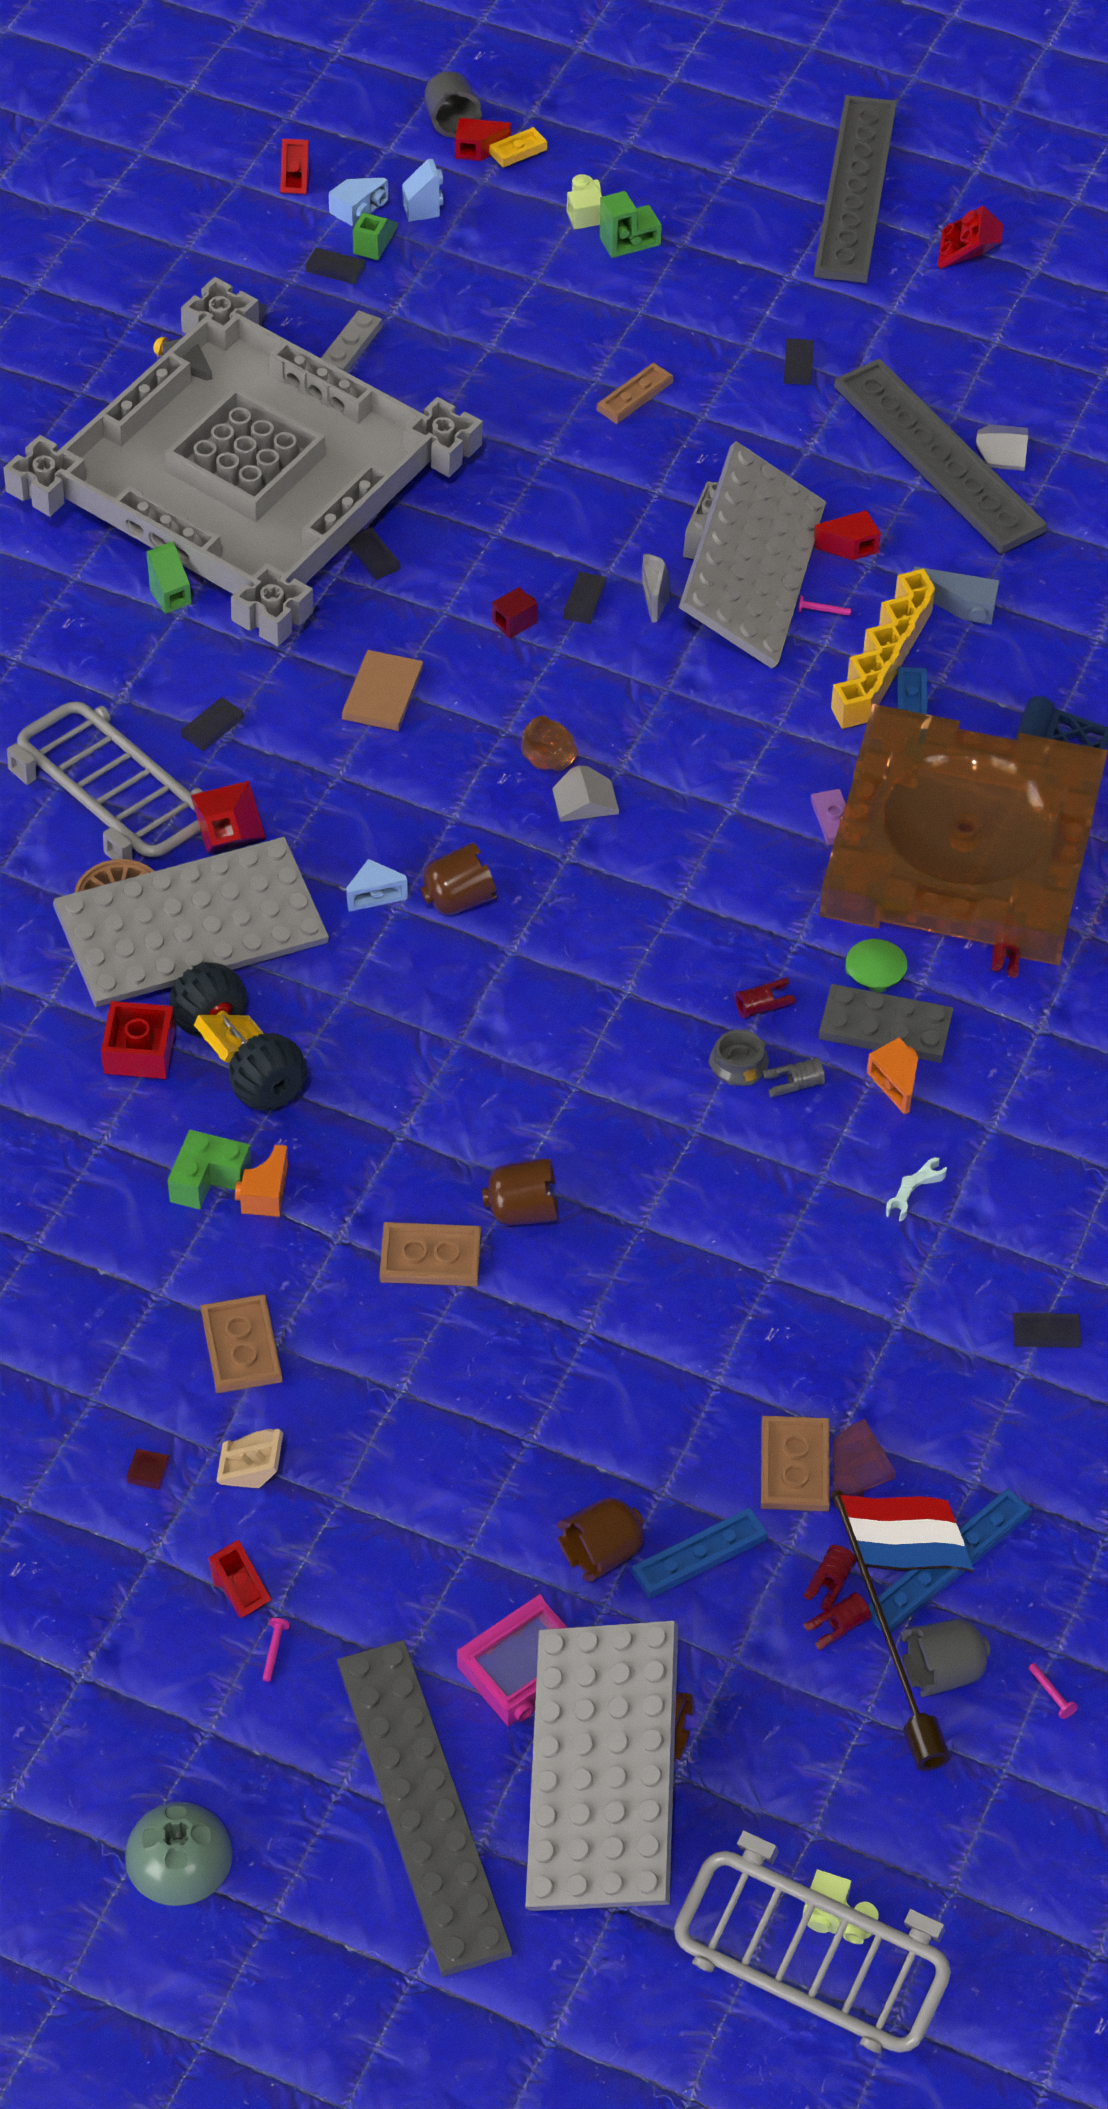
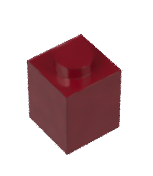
(514, 612)

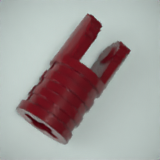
(999, 954)
(761, 998)
(831, 1574)
(841, 1618)

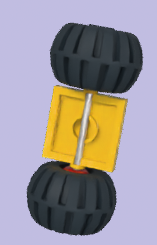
(263, 1067)

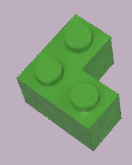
(625, 227)
(206, 1162)

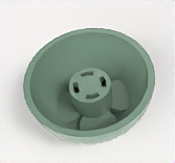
(181, 1868)

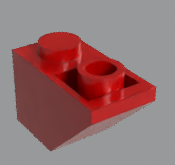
(476, 135)
(848, 536)

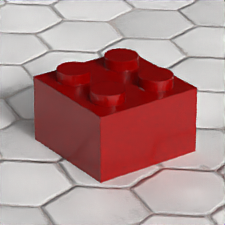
(138, 1039)

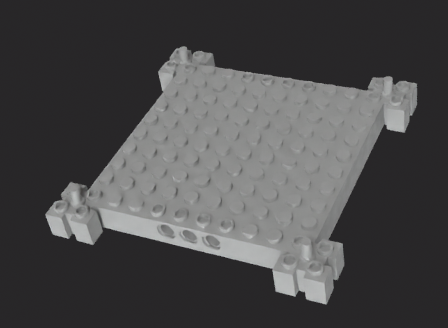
(246, 469)

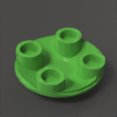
(876, 964)

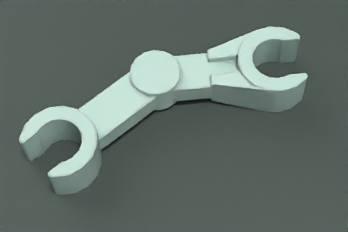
(909, 1183)

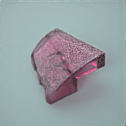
(859, 1461)

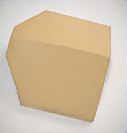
(250, 1459)

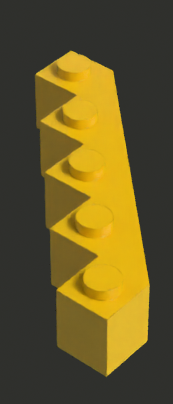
(884, 649)

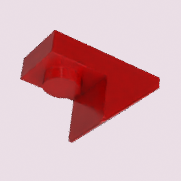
(295, 166)
(238, 1578)

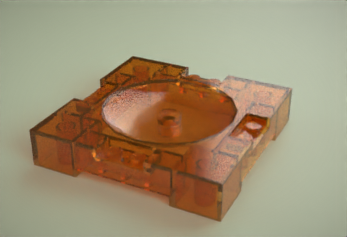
(964, 833)

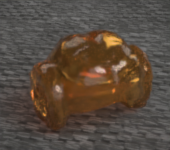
(548, 744)

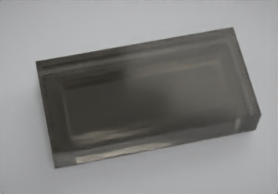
(335, 265)
(798, 361)
(374, 554)
(584, 597)
(212, 724)
(1046, 1330)

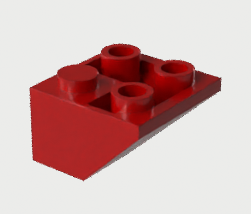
(969, 237)
(228, 816)

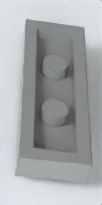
(353, 340)

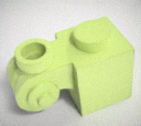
(584, 202)
(837, 1889)

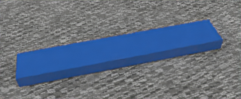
(979, 1536)

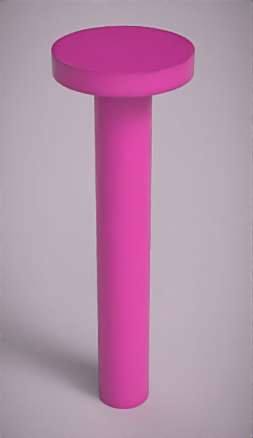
(822, 607)
(278, 1625)
(1067, 1709)

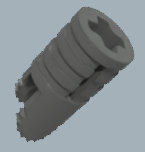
(799, 1076)

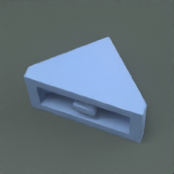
(375, 886)

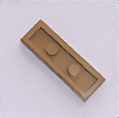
(635, 393)

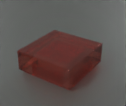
(148, 1469)

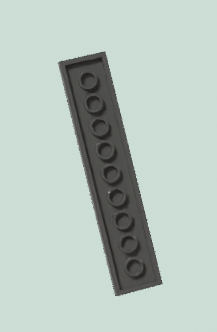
(855, 189)
(941, 456)
(424, 1809)

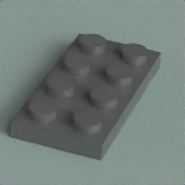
(875, 1019)

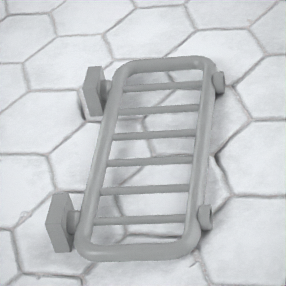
(118, 838)
(917, 1943)

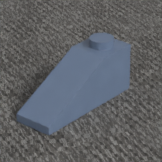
(964, 595)

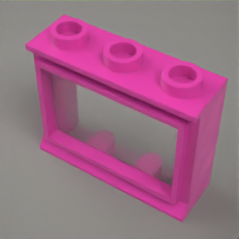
(505, 1658)

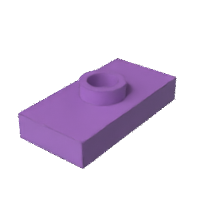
(829, 809)

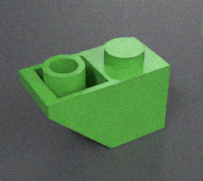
(372, 235)
(168, 578)

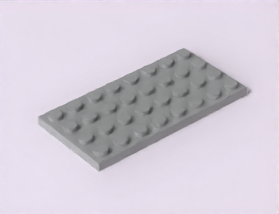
(752, 555)
(213, 909)
(603, 1767)

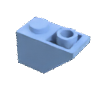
(422, 192)
(357, 197)

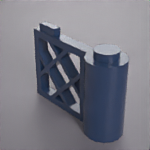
(1041, 720)

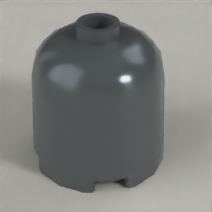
(448, 99)
(944, 1655)

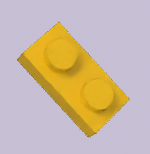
(518, 147)

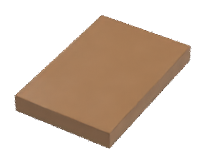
(382, 690)
(430, 1254)
(241, 1343)
(795, 1463)

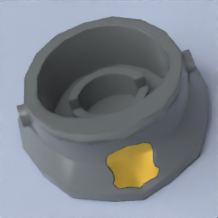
(739, 1058)

